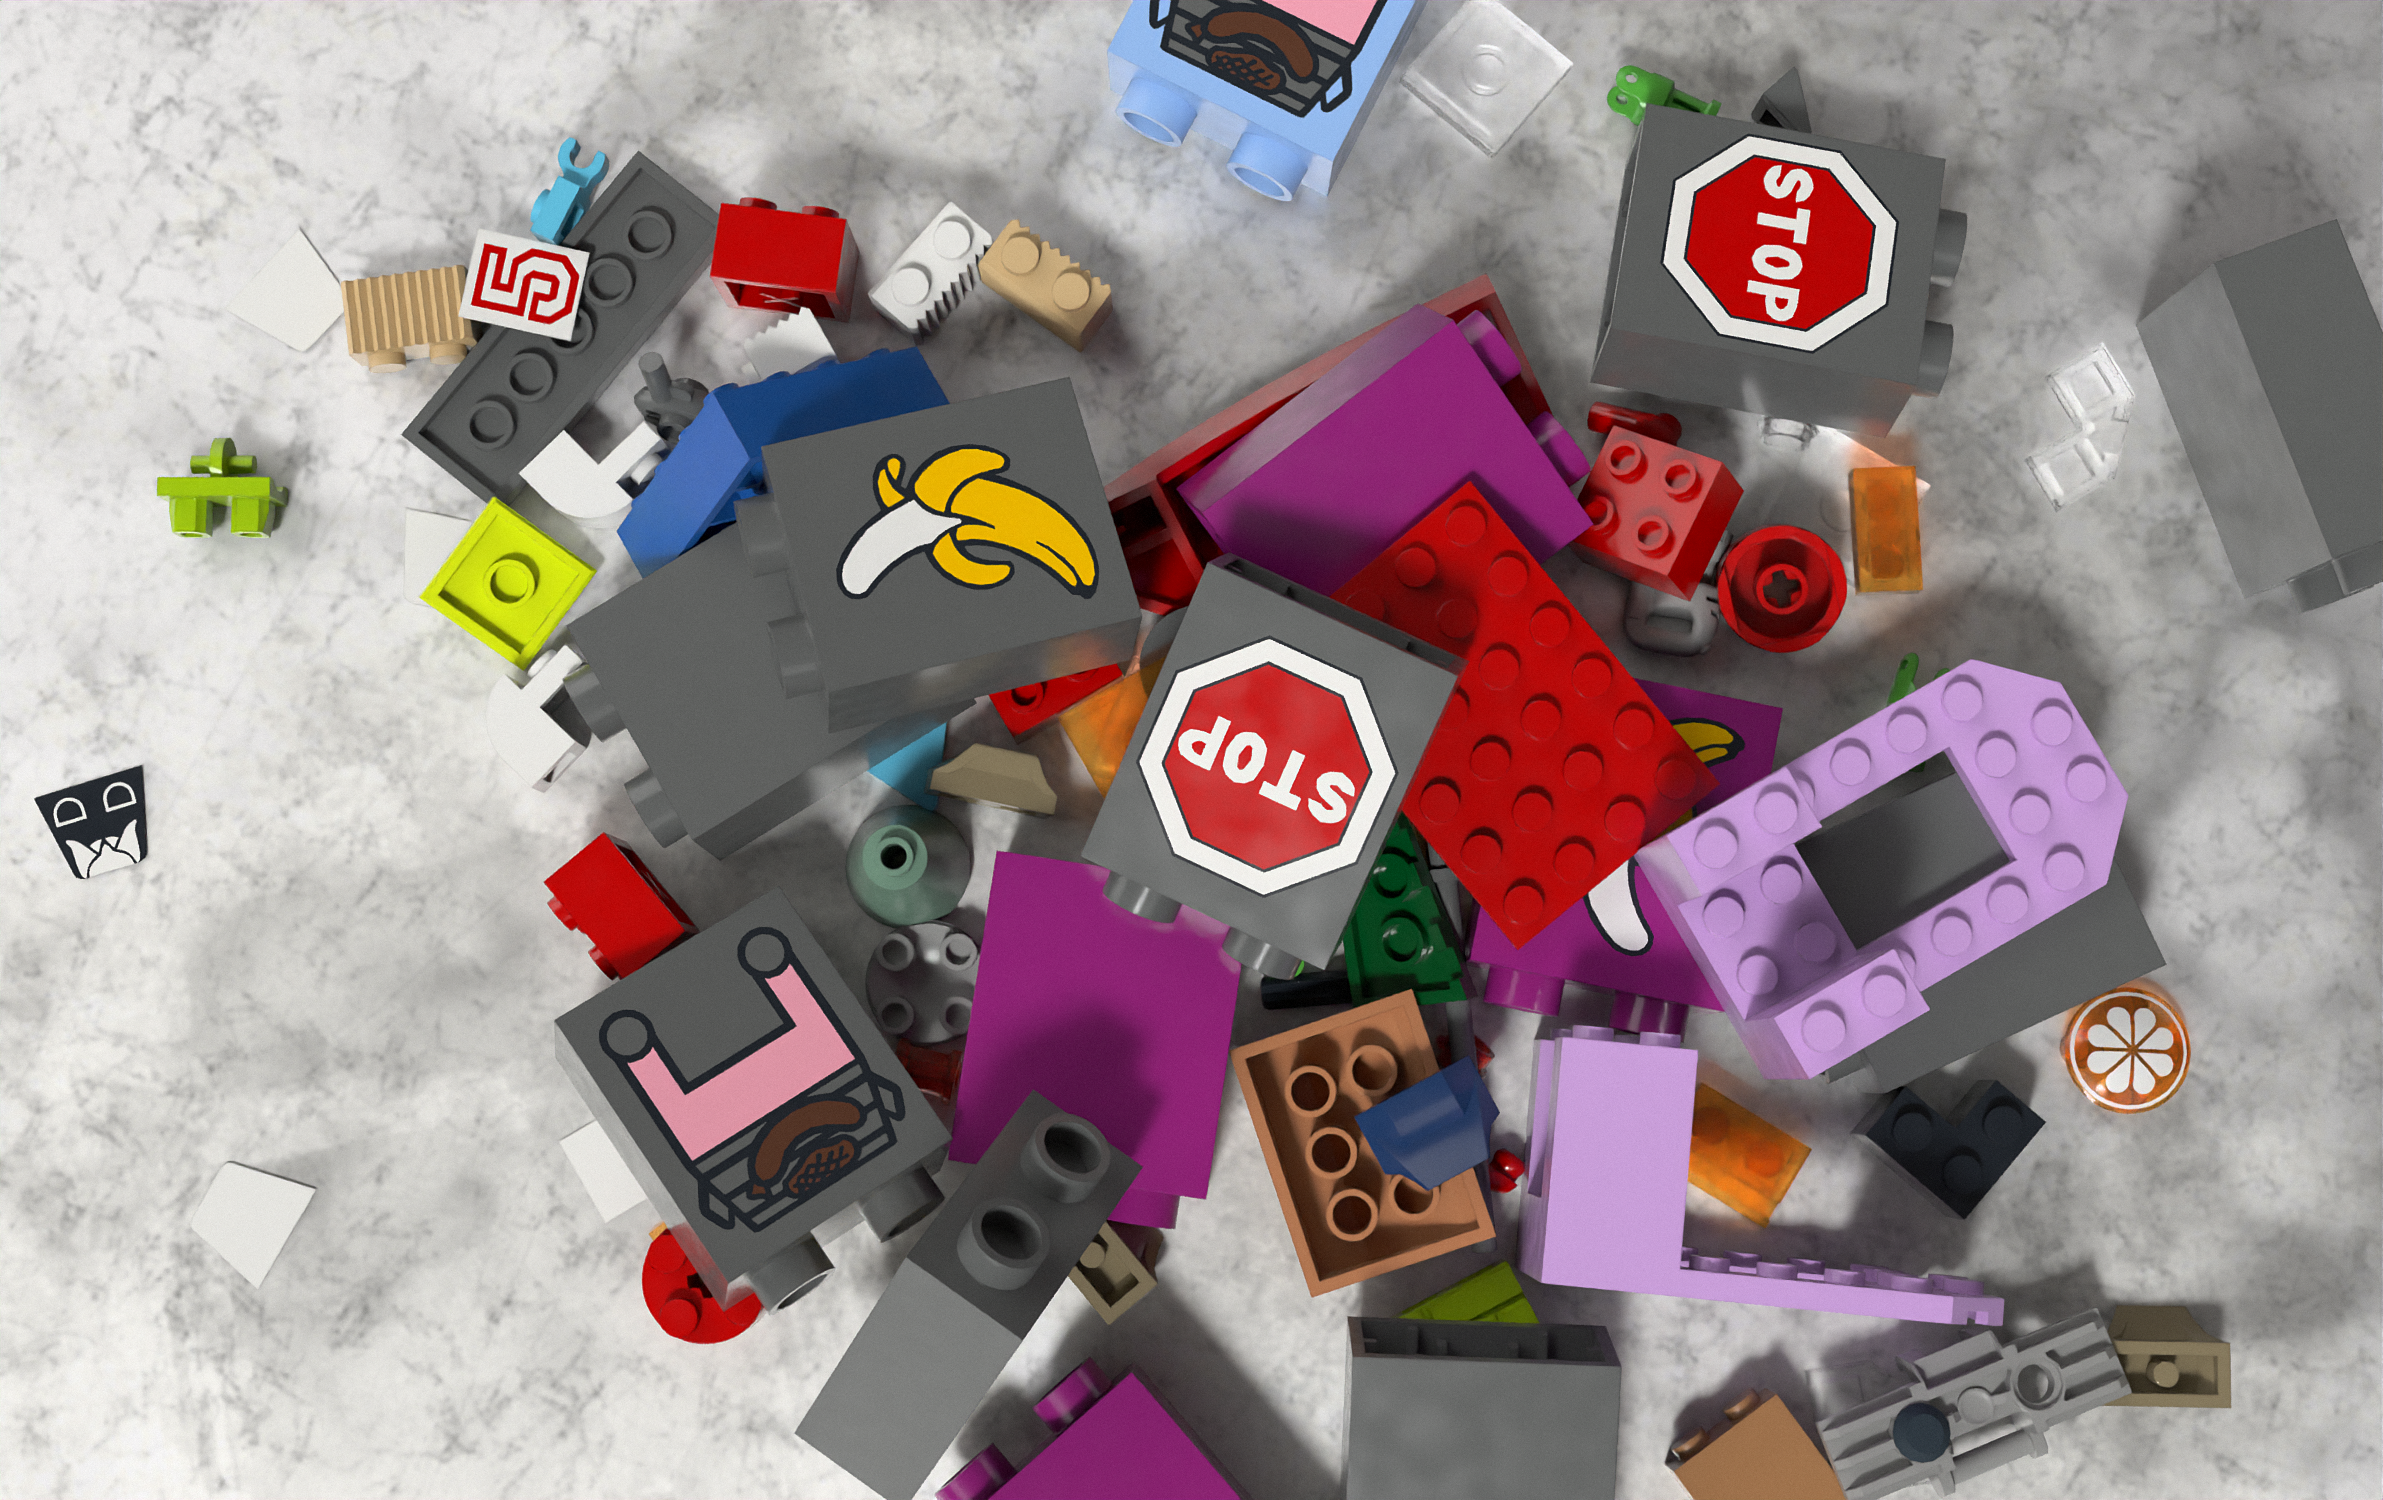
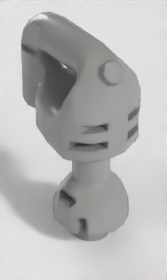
(1700, 611)

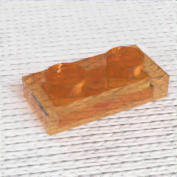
(1885, 530)

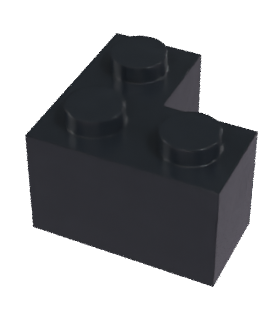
(1954, 1157)

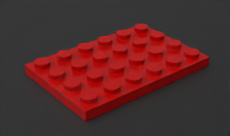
(1549, 744)

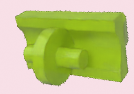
(193, 498)

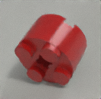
(1810, 606)
(683, 1304)

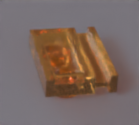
(1741, 1156)

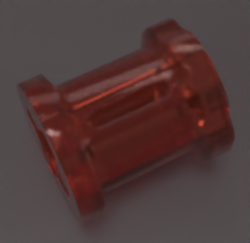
(931, 1070)

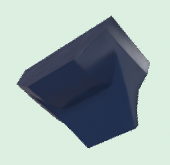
(1433, 1126)

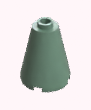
(929, 880)

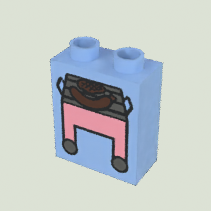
(1261, 77)

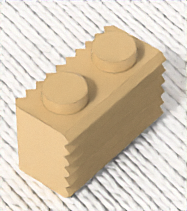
(1046, 285)
(408, 319)

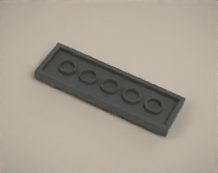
(524, 388)

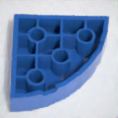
(722, 447)

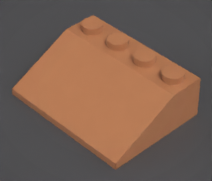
(1332, 1191)

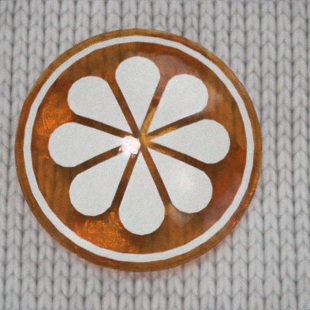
(2126, 1050)

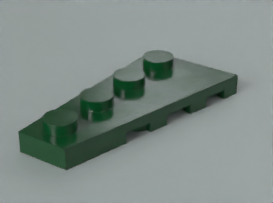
(1403, 933)

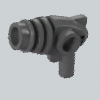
(667, 402)

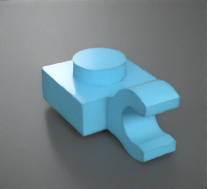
(568, 201)

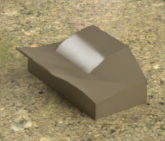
(994, 780)
(1118, 1267)
(2169, 1359)

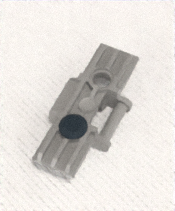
(1962, 1388)

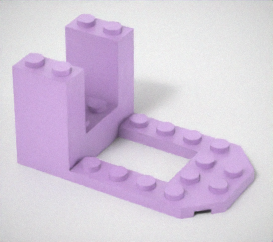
(1770, 934)
(1612, 1190)

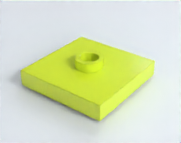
(507, 583)

